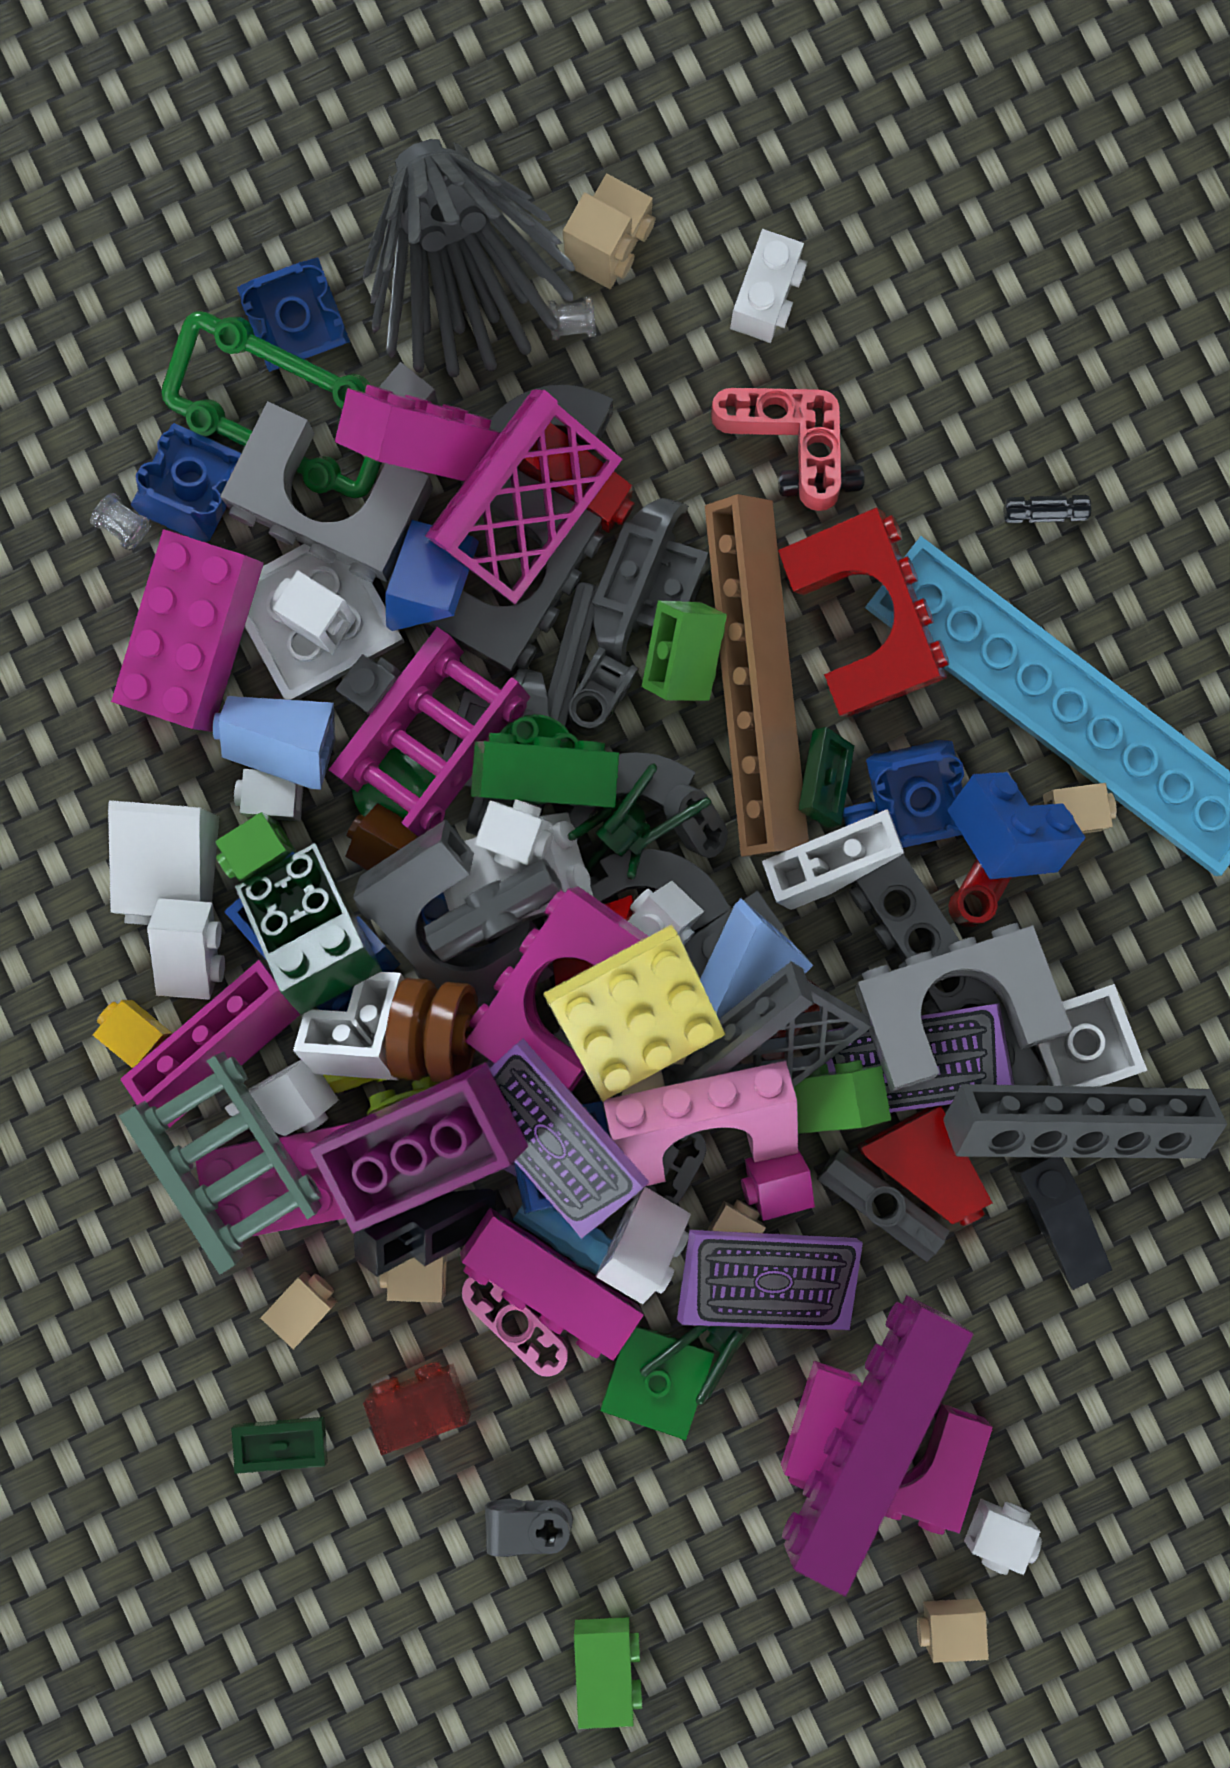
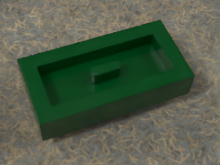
(826, 777)
(279, 1445)

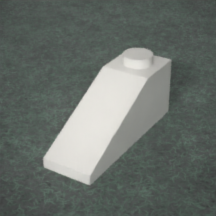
(832, 860)

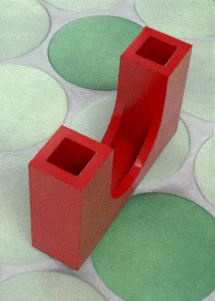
(909, 654)

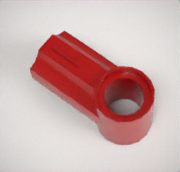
(982, 887)

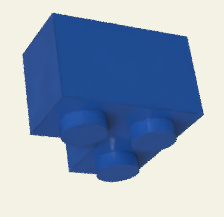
(1009, 833)

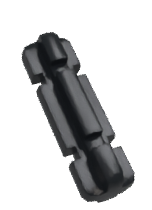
(851, 480)
(1047, 508)

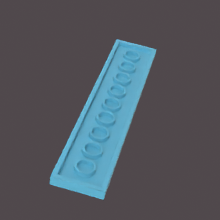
(1072, 708)

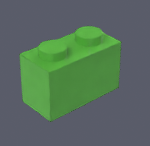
(684, 650)
(253, 847)
(842, 1098)
(604, 1673)

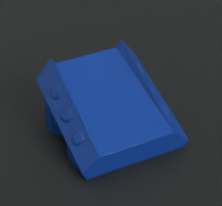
(294, 310)
(185, 483)
(918, 789)

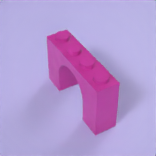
(575, 928)
(932, 1491)

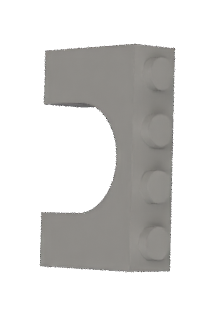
(262, 494)
(1007, 963)

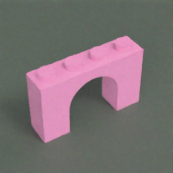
(750, 1100)

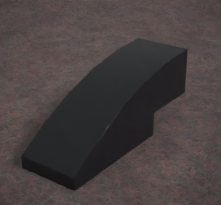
(423, 1231)

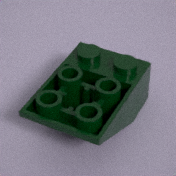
(307, 930)

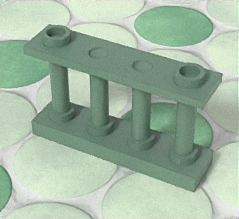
(198, 1202)

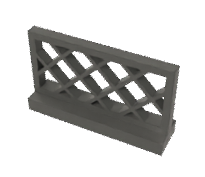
(763, 1013)

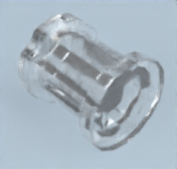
(573, 318)
(120, 521)

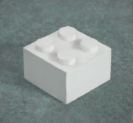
(1097, 1048)

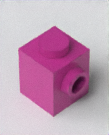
(778, 1186)

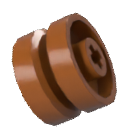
(430, 1030)

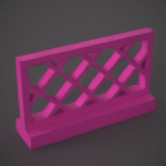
(493, 472)

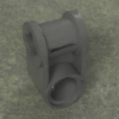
(603, 685)
(520, 1527)

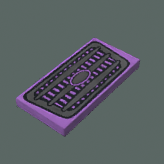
(966, 1048)
(567, 1150)
(769, 1280)

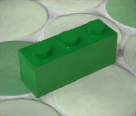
(544, 771)

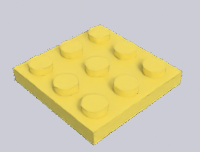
(635, 1013)

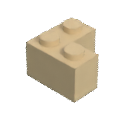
(607, 229)

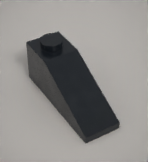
(1062, 1218)

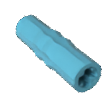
(556, 1231)

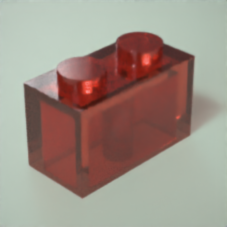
(416, 1407)

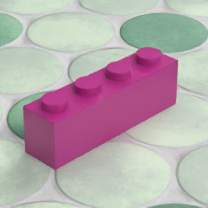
(233, 1022)
(551, 1285)

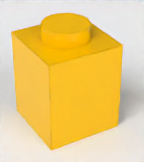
(130, 1031)

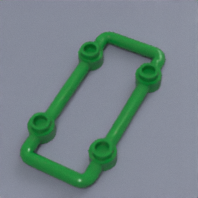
(208, 417)

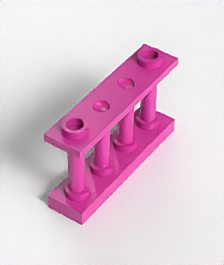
(404, 700)

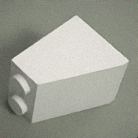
(159, 855)
(562, 857)

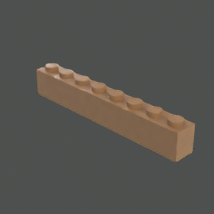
(756, 675)

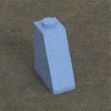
(278, 737)
(746, 957)

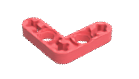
(798, 421)

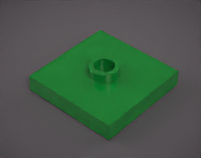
(664, 1397)

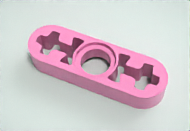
(530, 1355)

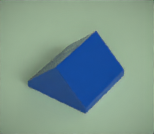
(425, 580)

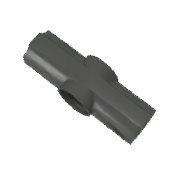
(493, 910)
(905, 1221)

